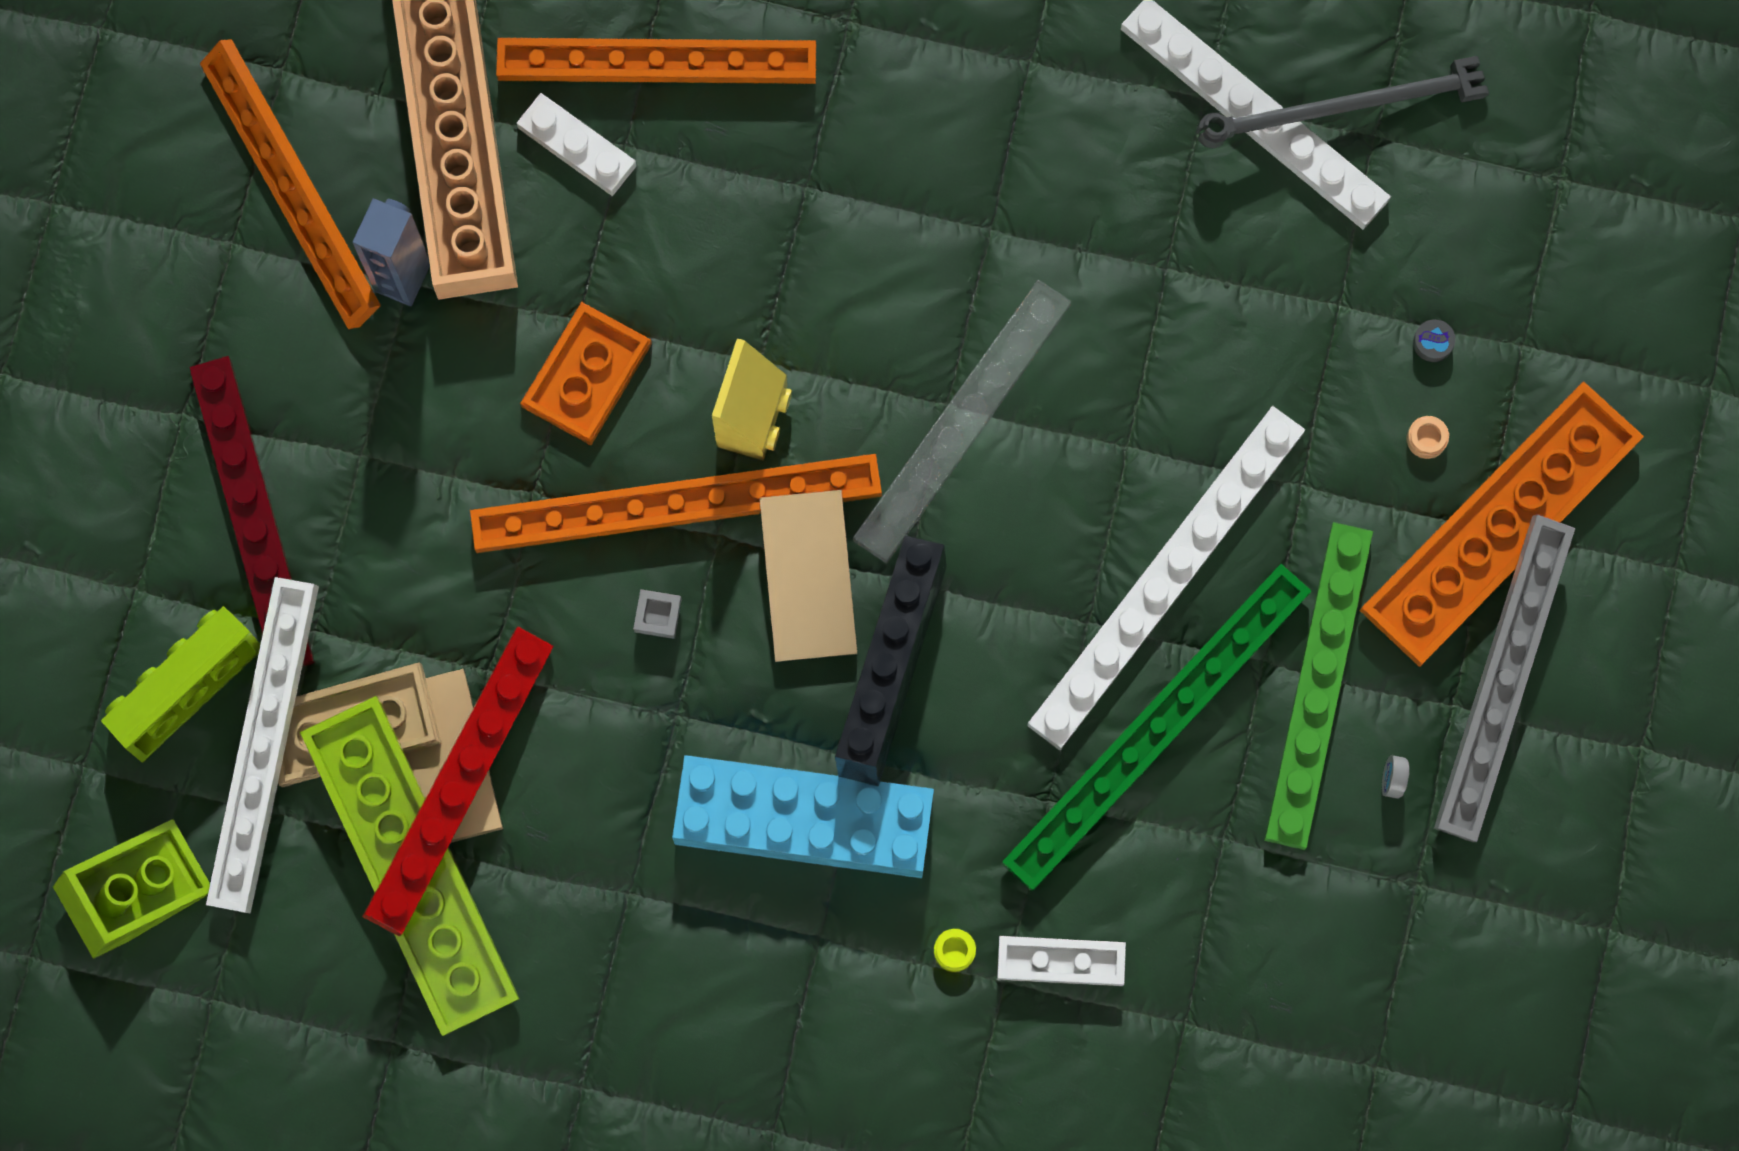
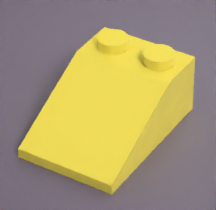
(750, 403)

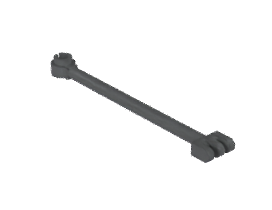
(1459, 81)

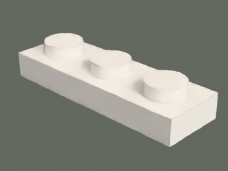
(576, 144)
(1061, 961)

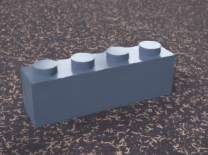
(392, 251)

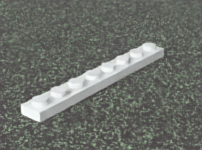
(1239, 97)
(262, 745)

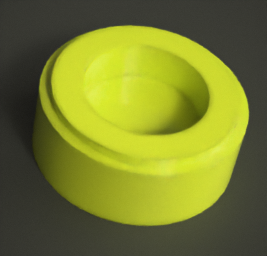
(954, 950)

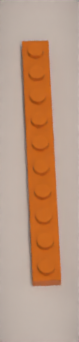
(667, 503)

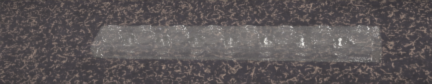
(962, 421)

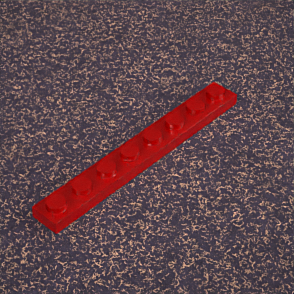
(457, 782)

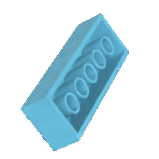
(802, 816)

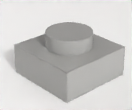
(657, 614)

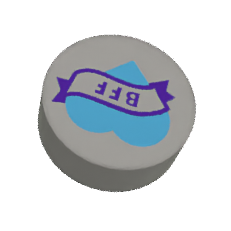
(1395, 776)

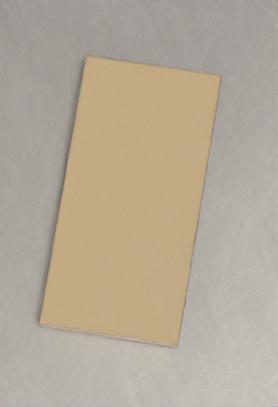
(808, 575)
(402, 696)
(451, 708)

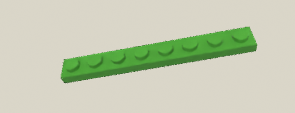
(1318, 686)

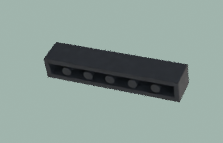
(891, 661)

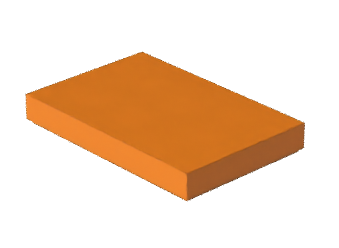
(586, 373)

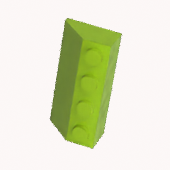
(181, 684)

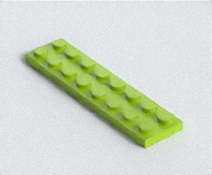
(377, 804)

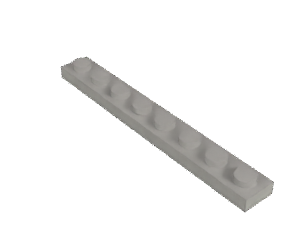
(1504, 678)

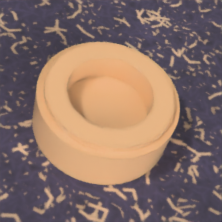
(1427, 437)

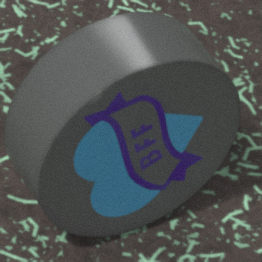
(1434, 340)

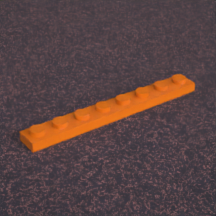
(656, 60)
(290, 184)

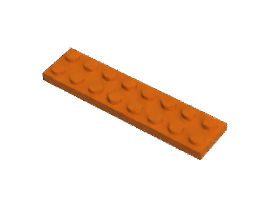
(1487, 533)

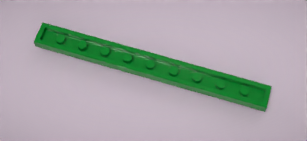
(1156, 728)

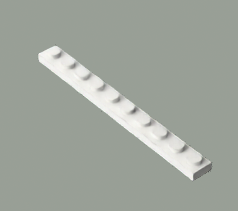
(1165, 578)

